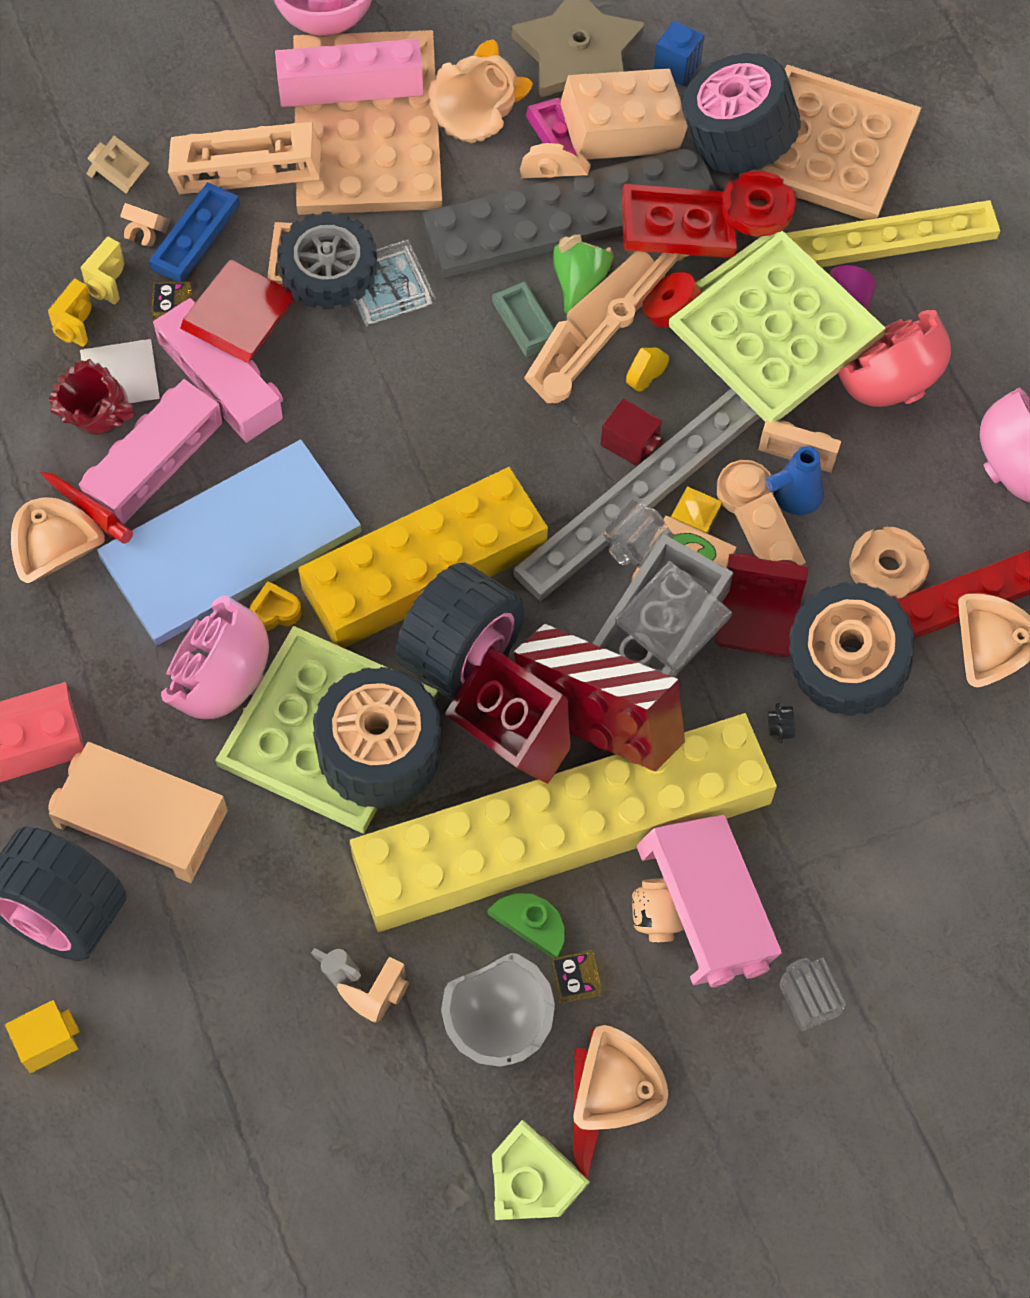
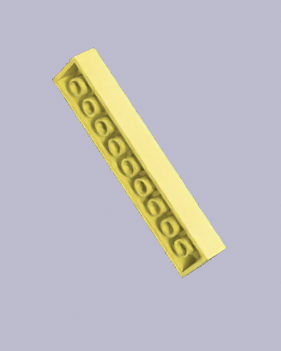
(556, 825)

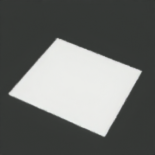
(130, 365)

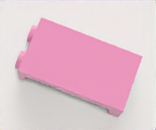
(713, 898)

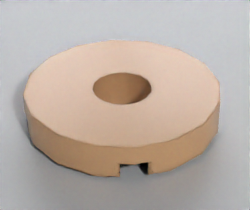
(895, 544)

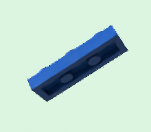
(194, 232)

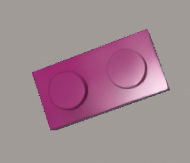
(549, 123)

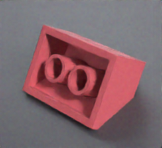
(37, 731)

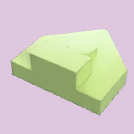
(533, 1177)

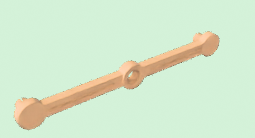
(558, 385)

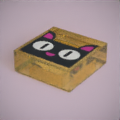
(168, 296)
(576, 977)

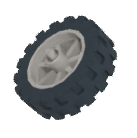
(326, 235)

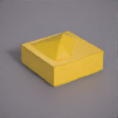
(697, 510)

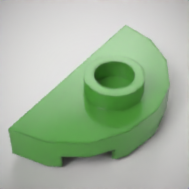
(532, 920)

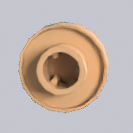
(741, 483)

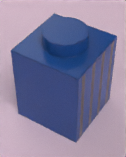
(679, 51)

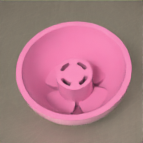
(323, 16)

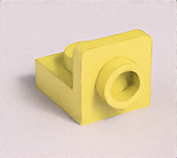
(102, 270)

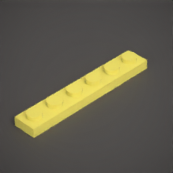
(899, 234)

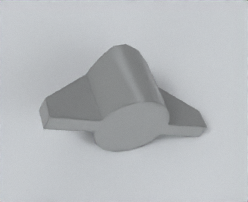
(337, 966)

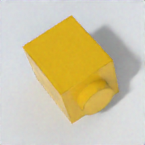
(43, 1035)

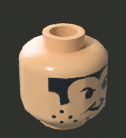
(655, 911)

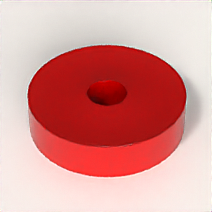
(670, 297)

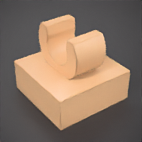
(143, 220)

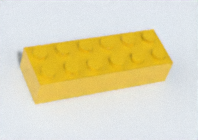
(384, 572)

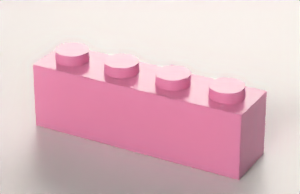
(349, 72)
(236, 385)
(152, 450)

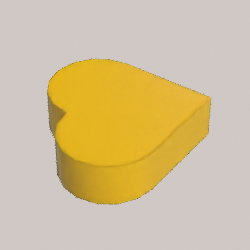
(646, 366)
(276, 607)

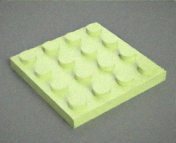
(776, 328)
(275, 732)

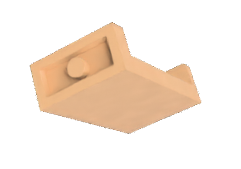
(138, 809)

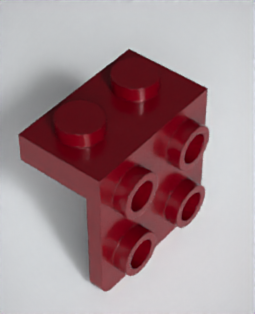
(762, 604)

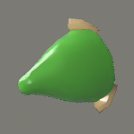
(580, 268)

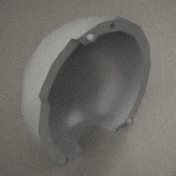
(499, 1011)

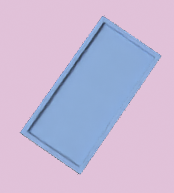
(229, 541)

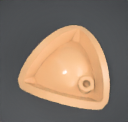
(50, 536)
(992, 638)
(618, 1082)

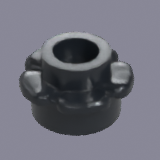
(782, 722)

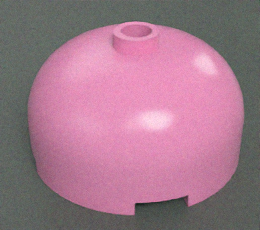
(1007, 442)
(231, 671)

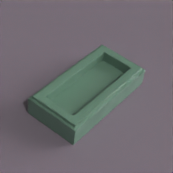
(523, 317)

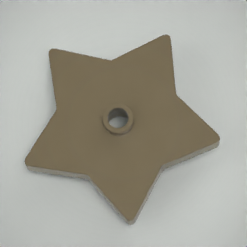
(576, 42)

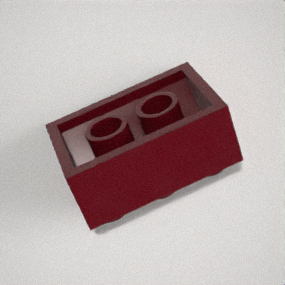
(514, 715)

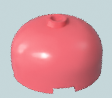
(900, 362)

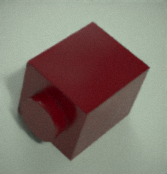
(631, 433)

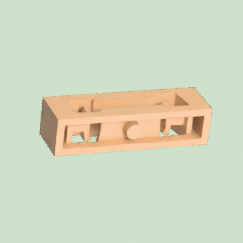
(245, 157)

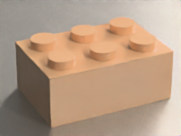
(623, 113)

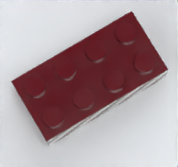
(609, 696)

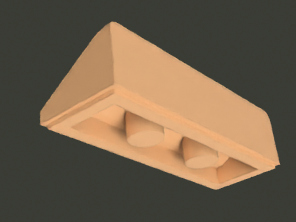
(592, 309)

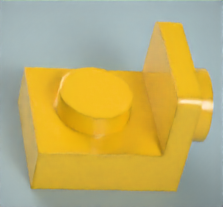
(70, 312)

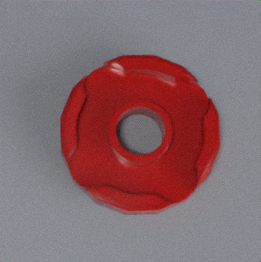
(755, 219)

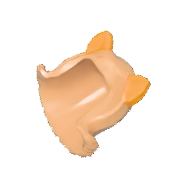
(476, 94)

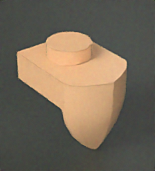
(387, 988)

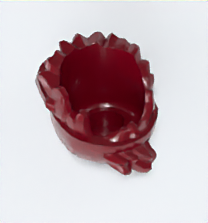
(90, 399)

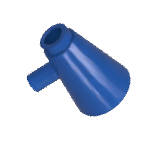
(800, 483)

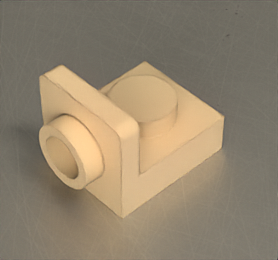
(117, 163)

